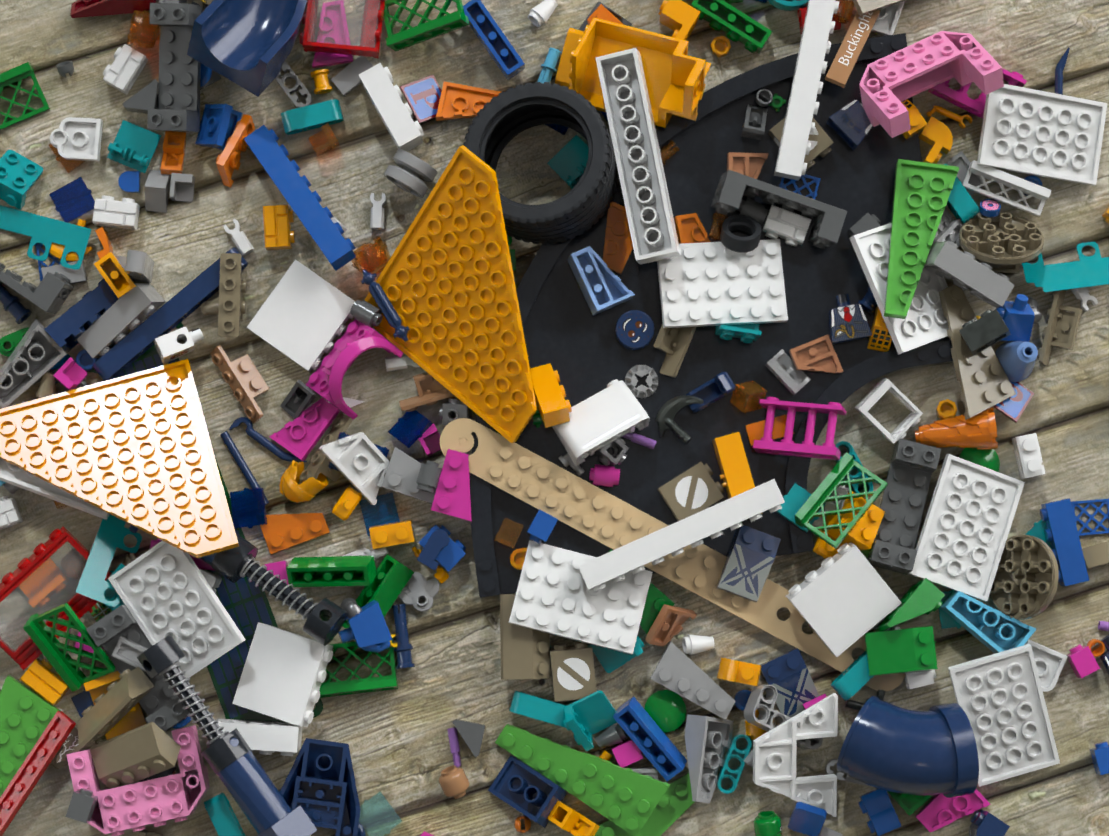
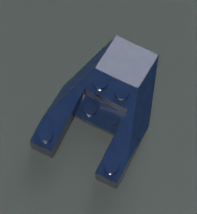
(324, 786)

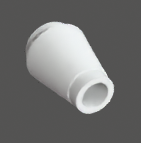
(542, 12)
(696, 644)

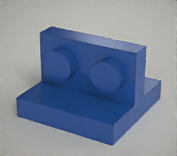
(217, 125)

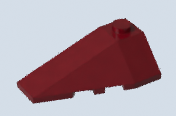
(93, 8)

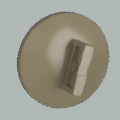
(1003, 242)
(1025, 578)

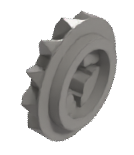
(642, 391)

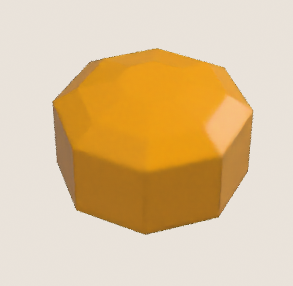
(720, 46)
(946, 409)

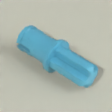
(549, 65)

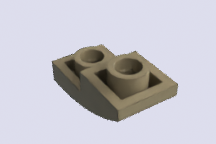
(1096, 555)

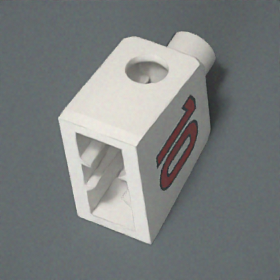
(170, 349)

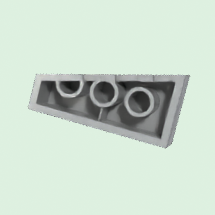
(969, 273)
(121, 319)
(28, 362)
(402, 477)
(688, 680)

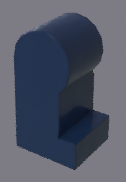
(433, 547)

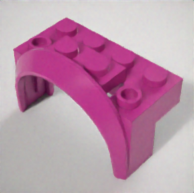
(328, 377)

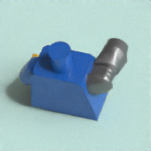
(1020, 317)
(366, 626)

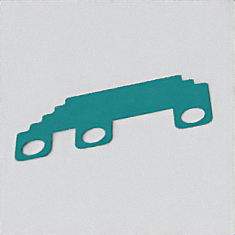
(1069, 275)

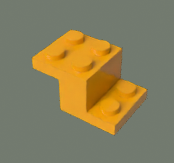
(678, 17)
(861, 535)

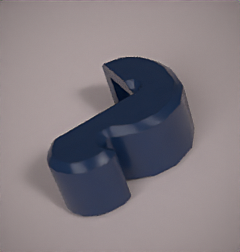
(712, 391)

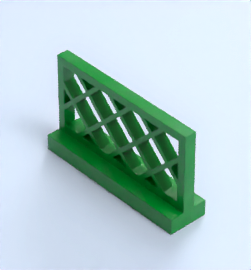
(423, 31)
(12, 76)
(823, 495)
(57, 652)
(359, 685)

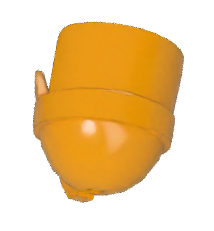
(303, 491)

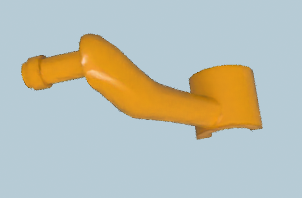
(951, 115)
(441, 575)

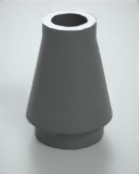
(611, 736)

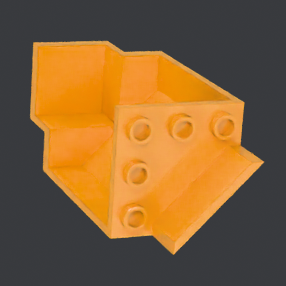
(671, 76)

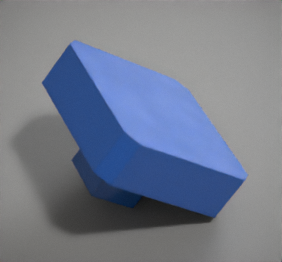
(807, 819)

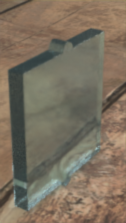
(378, 816)

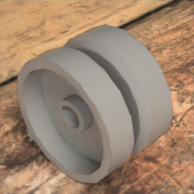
(410, 173)

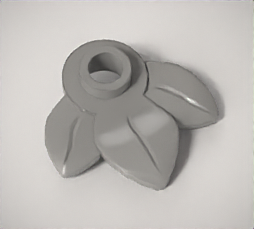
(417, 589)

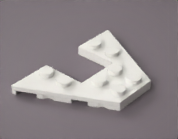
(776, 756)

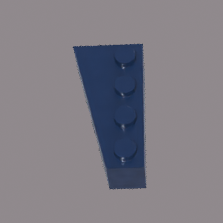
(81, 316)

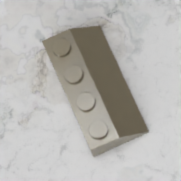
(523, 650)
(113, 705)
(134, 755)

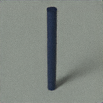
(241, 462)

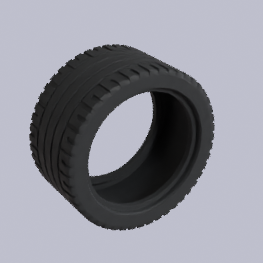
(539, 105)

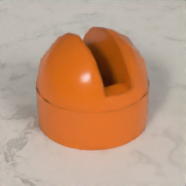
(1099, 649)
(517, 824)

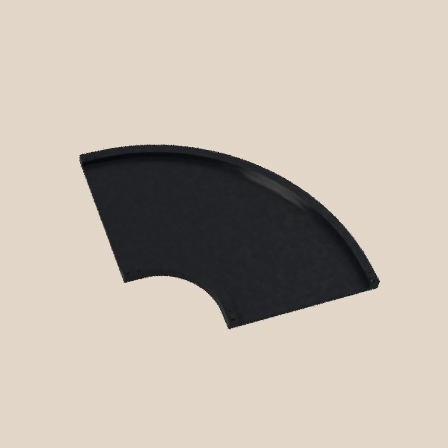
(588, 355)

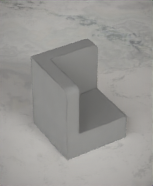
(182, 187)

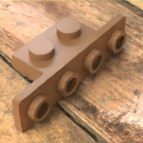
(243, 380)
(429, 393)

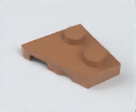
(746, 163)
(816, 356)
(668, 624)

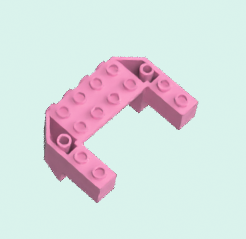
(921, 68)
(148, 800)

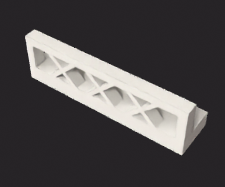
(1010, 181)

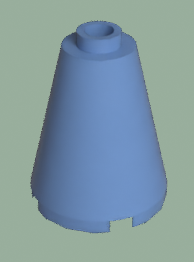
(1017, 359)

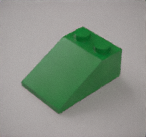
(918, 600)
(901, 651)

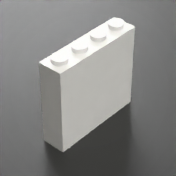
(302, 316)
(843, 598)
(283, 675)

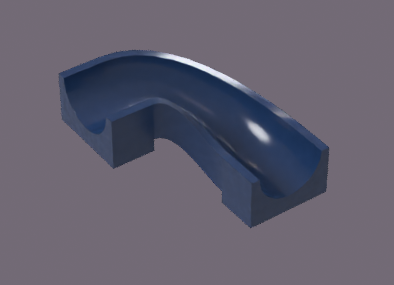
(246, 39)

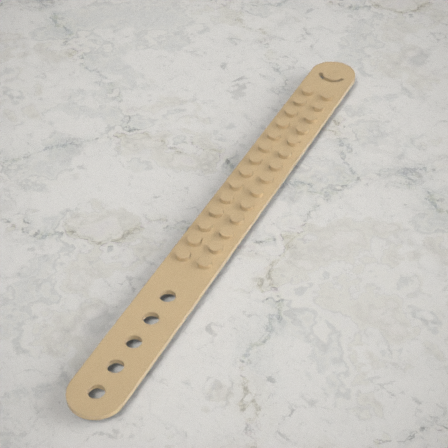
(619, 523)

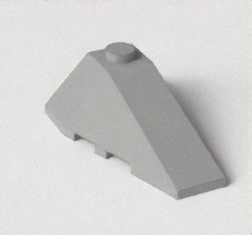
(705, 747)

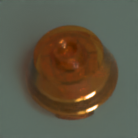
(142, 33)
(371, 256)

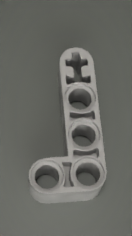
(137, 266)
(767, 714)

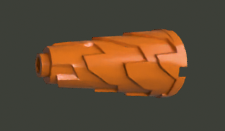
(974, 432)

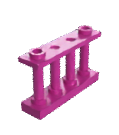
(960, 97)
(807, 448)

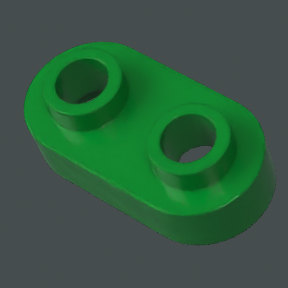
(14, 338)

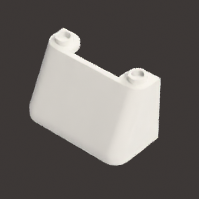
(601, 421)

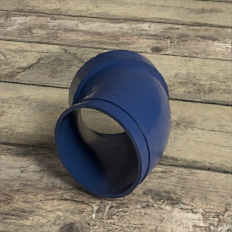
(912, 750)

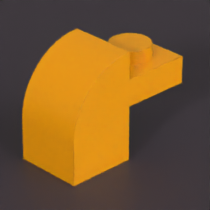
(939, 137)
(739, 671)
(572, 820)

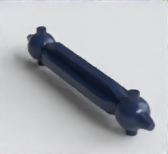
(385, 305)

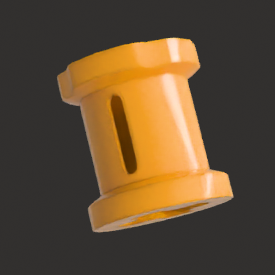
(321, 81)

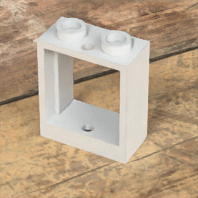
(874, 395)

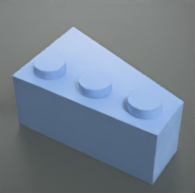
(597, 282)

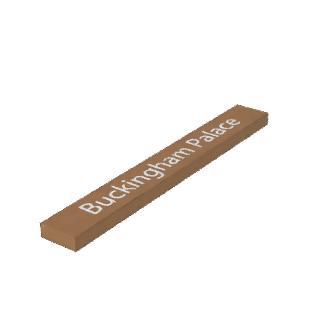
(851, 48)

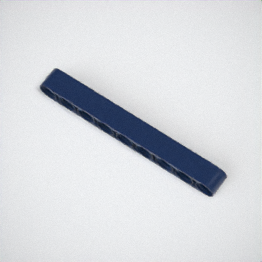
(161, 321)

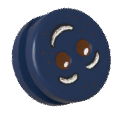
(634, 330)

